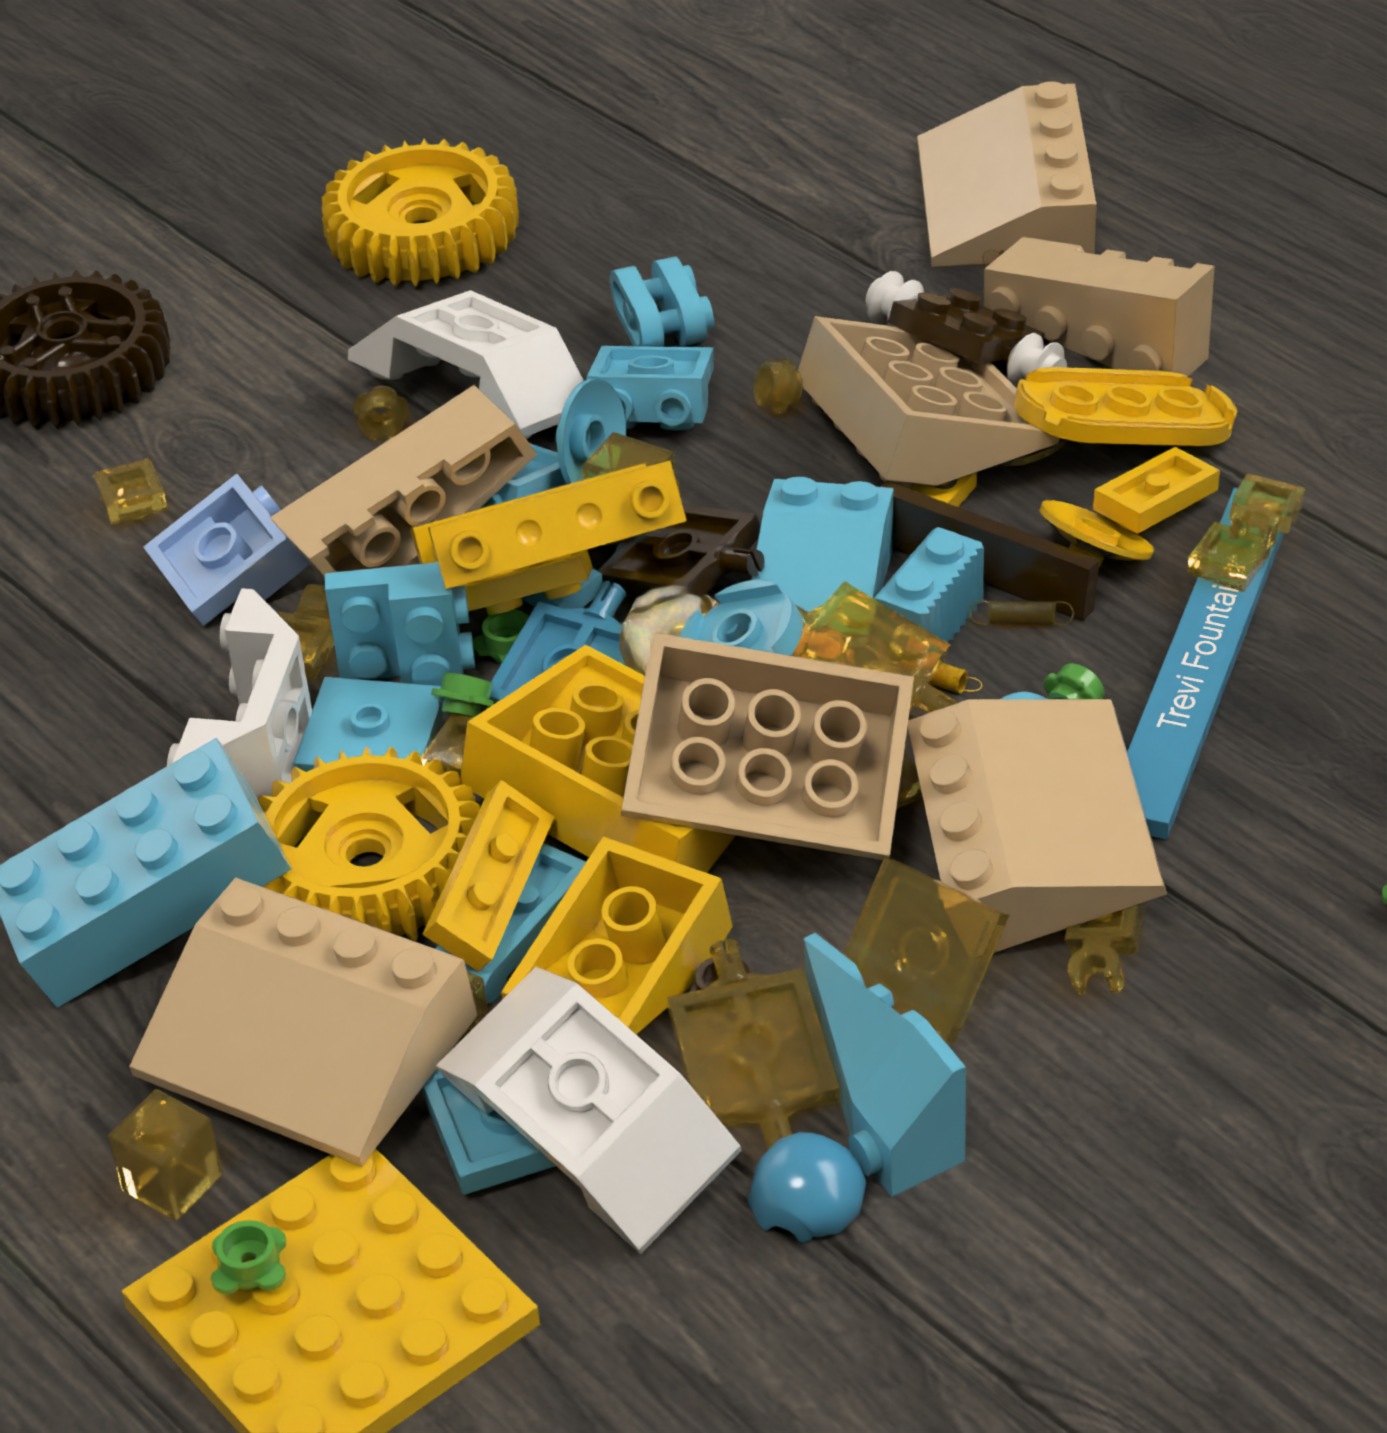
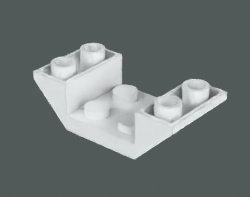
(515, 356)
(271, 694)
(593, 1103)

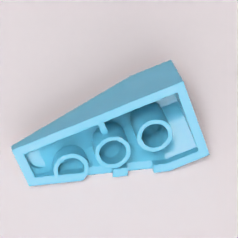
(893, 1072)

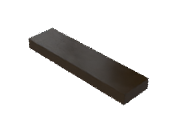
(1011, 556)

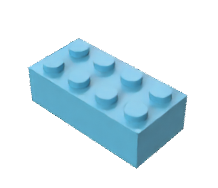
(135, 872)

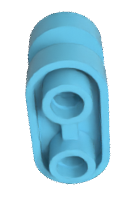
(677, 297)

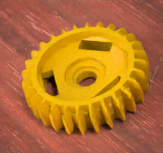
(377, 201)
(365, 808)

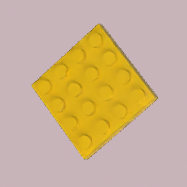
(365, 1329)

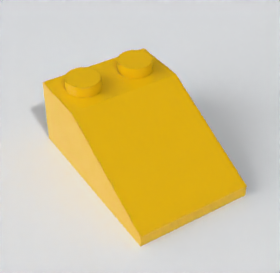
(631, 931)

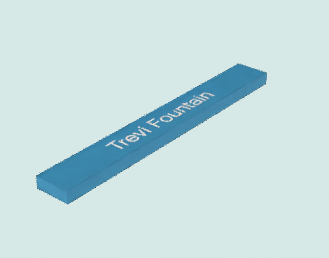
(1190, 691)

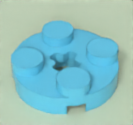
(749, 617)

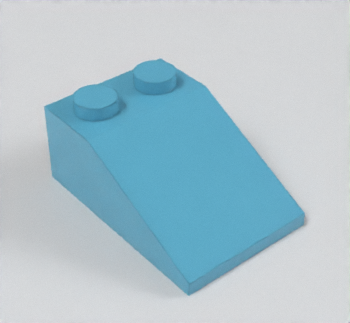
(824, 536)

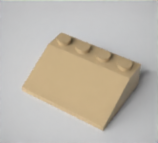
(1008, 176)
(914, 404)
(769, 746)
(1035, 810)
(304, 1020)

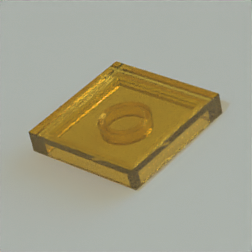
(925, 944)

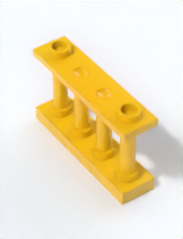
(550, 523)

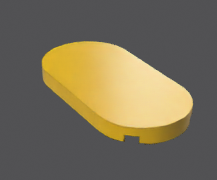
(1124, 407)

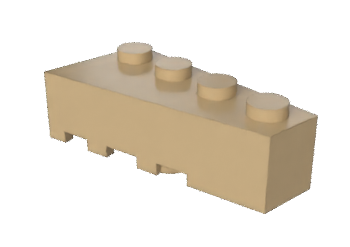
(1106, 304)
(419, 476)

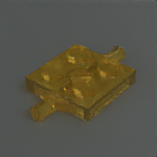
(871, 636)
(753, 1045)

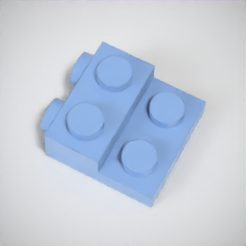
(226, 547)

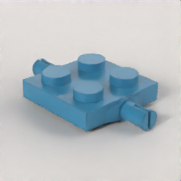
(555, 634)

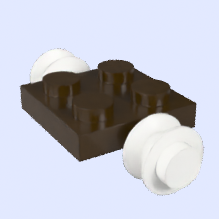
(962, 325)

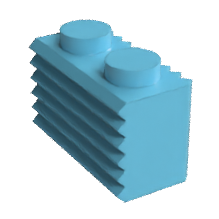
(938, 583)

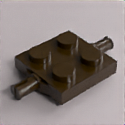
(686, 553)

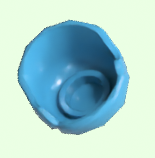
(807, 1186)

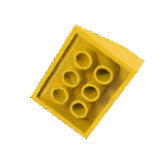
(570, 750)

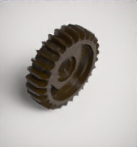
(109, 361)

